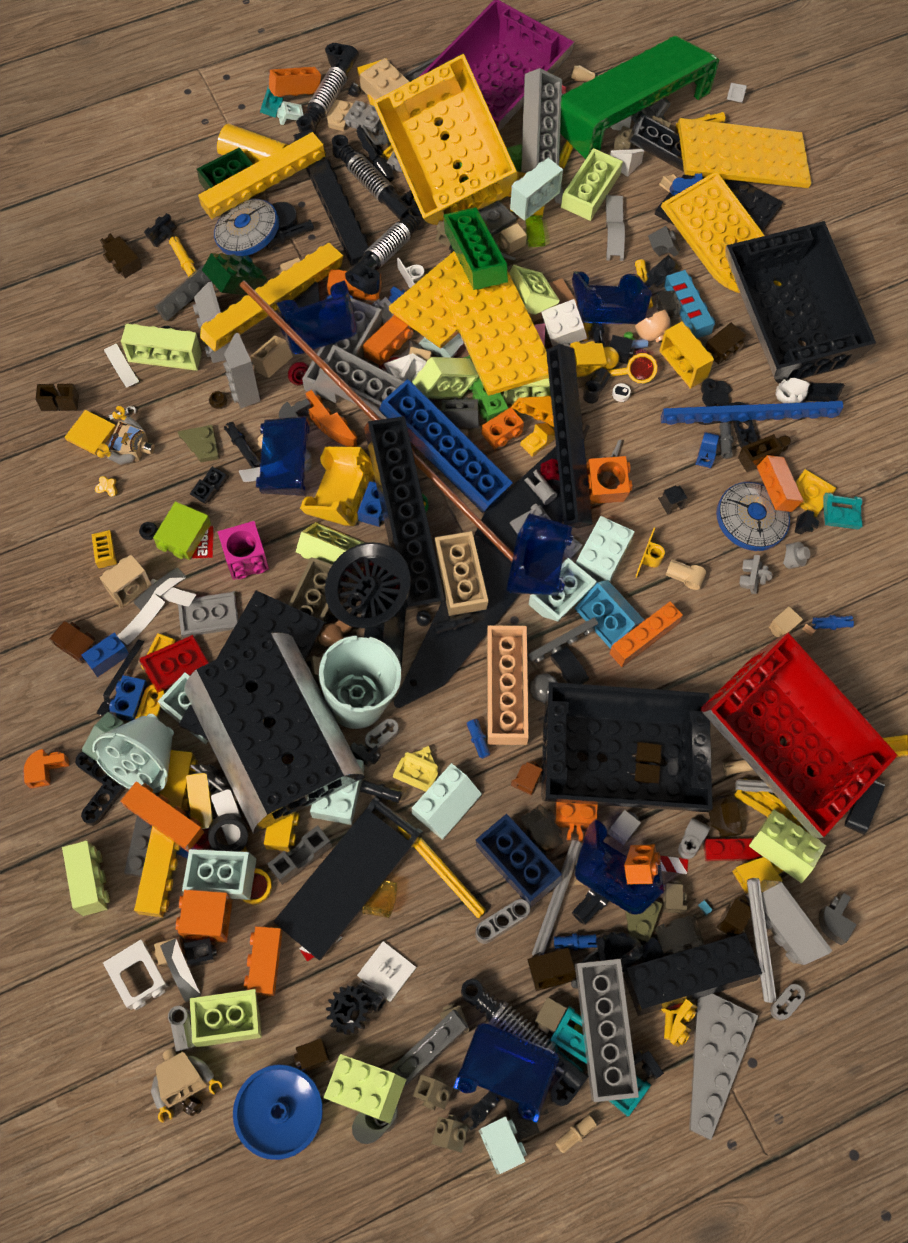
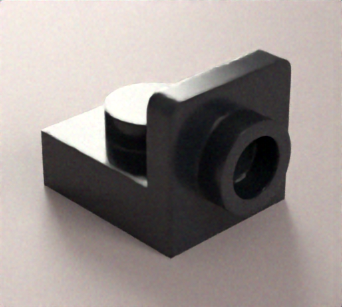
(361, 753)
(650, 1066)

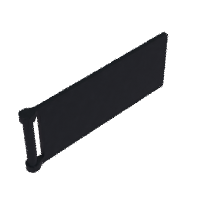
(346, 880)

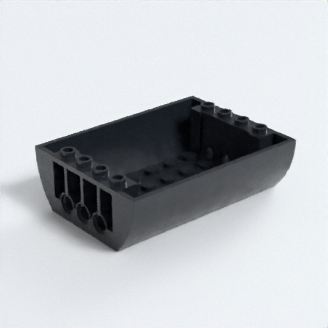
(611, 724)

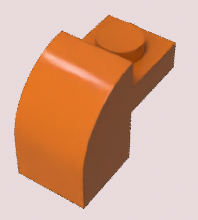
(38, 766)

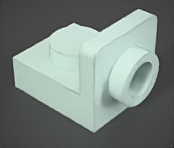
(289, 111)

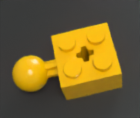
(593, 356)

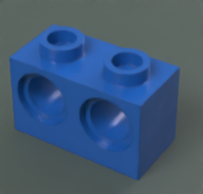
(368, 504)
(123, 698)

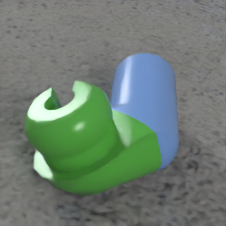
(637, 344)

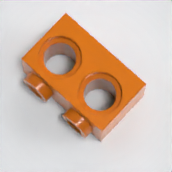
(500, 425)
(642, 864)

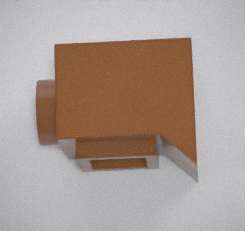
(527, 777)

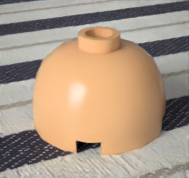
(654, 327)

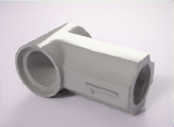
(181, 1031)

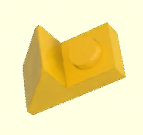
(539, 439)

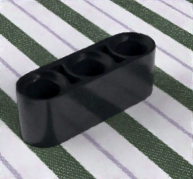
(863, 810)

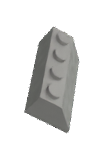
(208, 308)
(240, 373)
(791, 925)

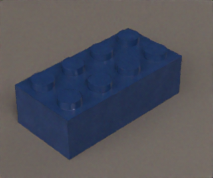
(518, 860)

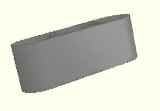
(507, 912)

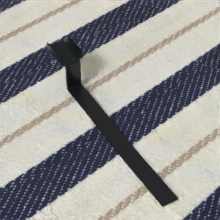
(104, 707)

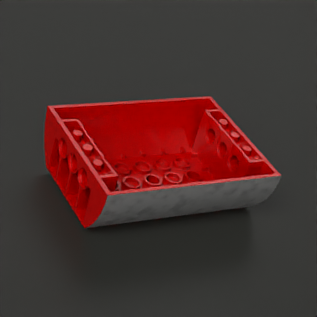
(819, 730)

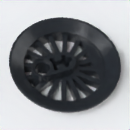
(382, 557)

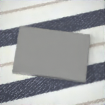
(208, 614)

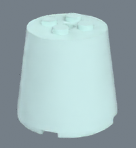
(359, 680)

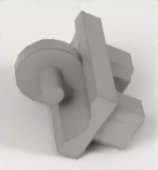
(754, 566)

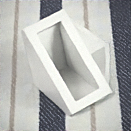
(630, 158)
(405, 367)

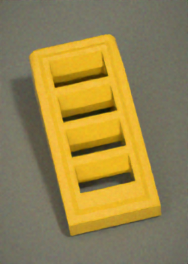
(107, 560)

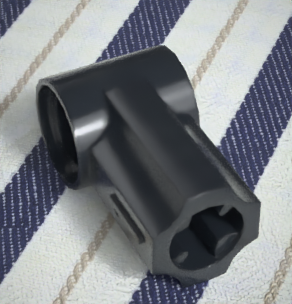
(596, 385)
(589, 907)

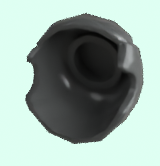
(539, 686)

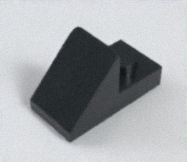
(824, 391)

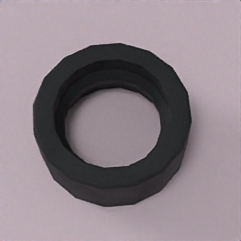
(223, 820)

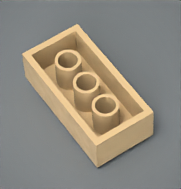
(460, 573)

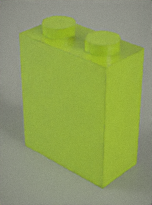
(181, 531)

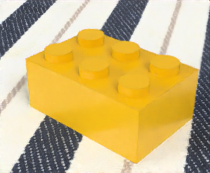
(686, 354)

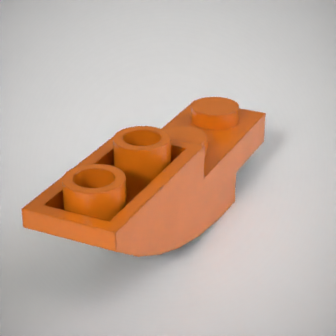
(330, 424)

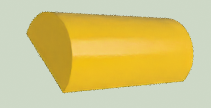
(252, 144)

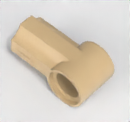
(690, 575)

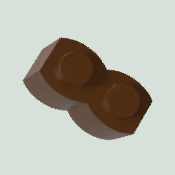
(72, 641)

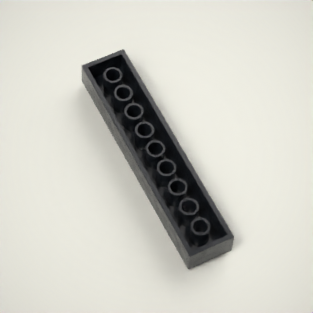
(404, 508)

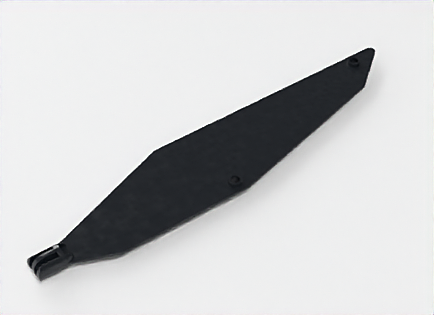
(444, 653)

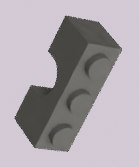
(310, 848)

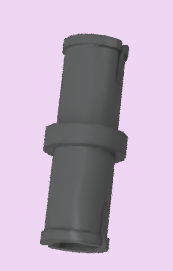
(726, 440)

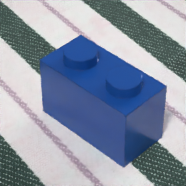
(105, 654)

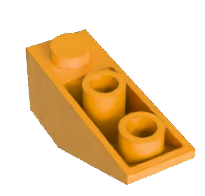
(537, 407)

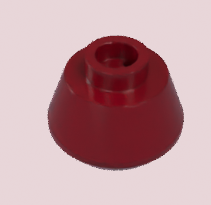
(296, 372)

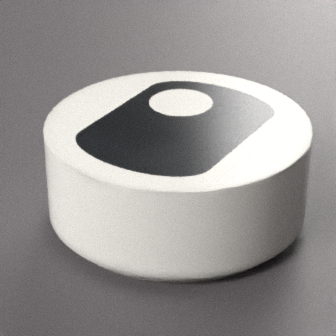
(621, 392)

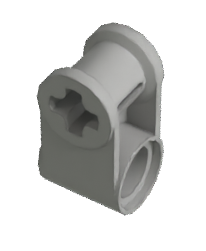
(694, 836)

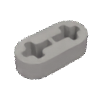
(378, 731)
(791, 1005)

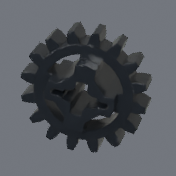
(342, 1004)

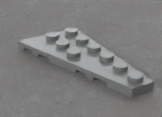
(718, 1050)

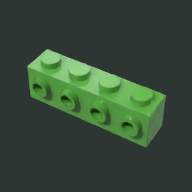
(490, 405)

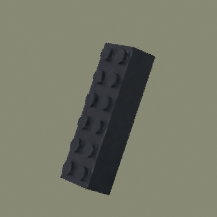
(691, 974)

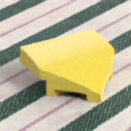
(417, 769)

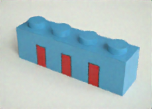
(693, 309)

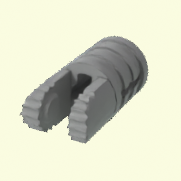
(542, 489)

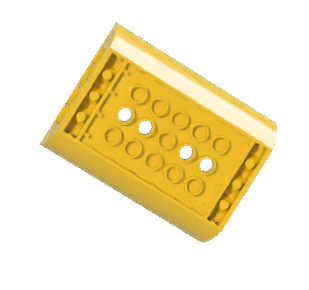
(429, 162)

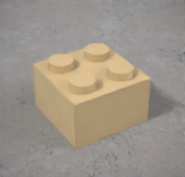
(125, 581)

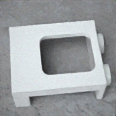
(127, 958)

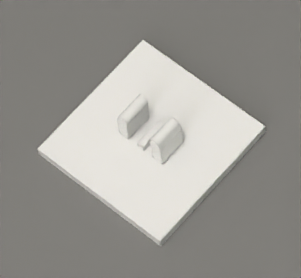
(386, 971)

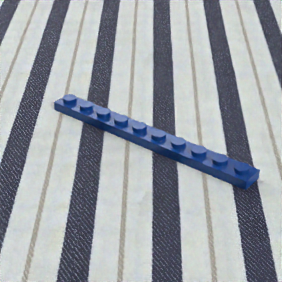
(751, 412)

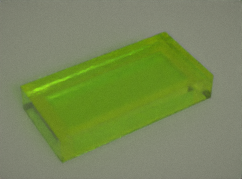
(535, 231)

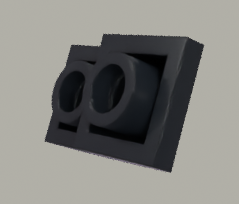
(209, 486)
(570, 667)

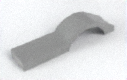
(615, 226)

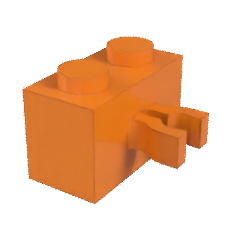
(574, 816)

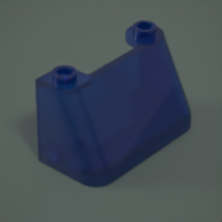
(612, 304)
(322, 321)
(283, 456)
(539, 557)
(604, 872)
(508, 1068)

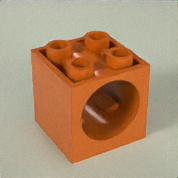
(615, 465)
(204, 915)

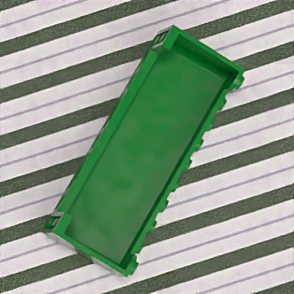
(631, 88)

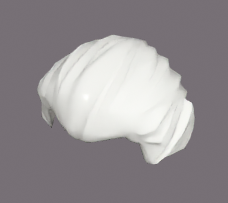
(792, 390)

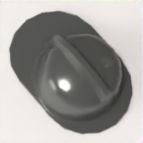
(369, 1129)

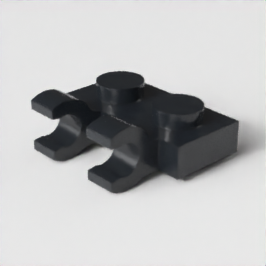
(481, 1109)

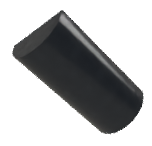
(657, 141)

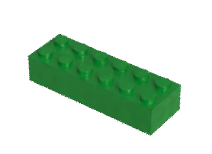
(475, 248)

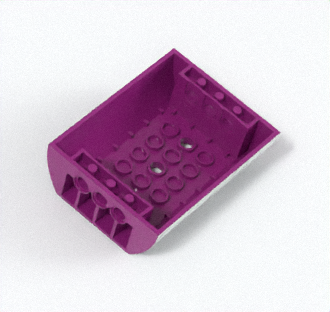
(495, 44)

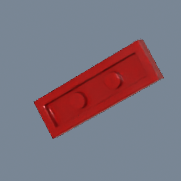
(729, 850)

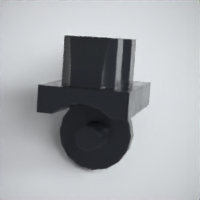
(161, 230)

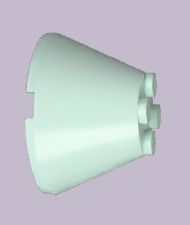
(136, 752)

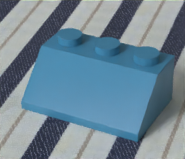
(611, 611)

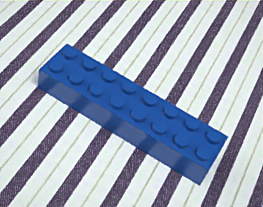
(446, 446)

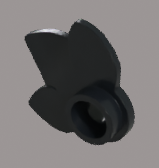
(716, 394)

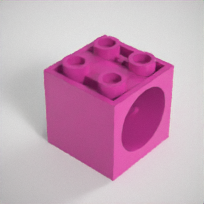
(241, 537)

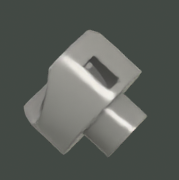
(796, 555)

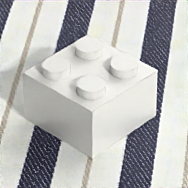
(564, 323)

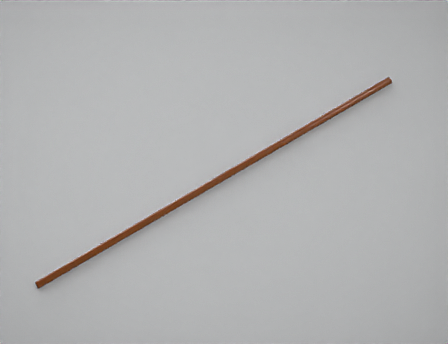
(373, 416)

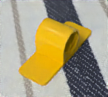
(648, 559)
(199, 798)

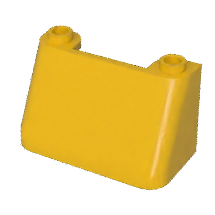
(342, 485)

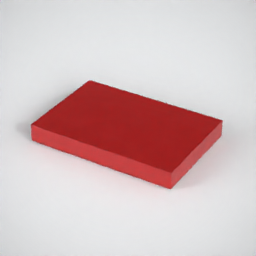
(171, 662)

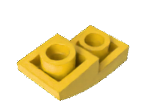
(680, 1031)

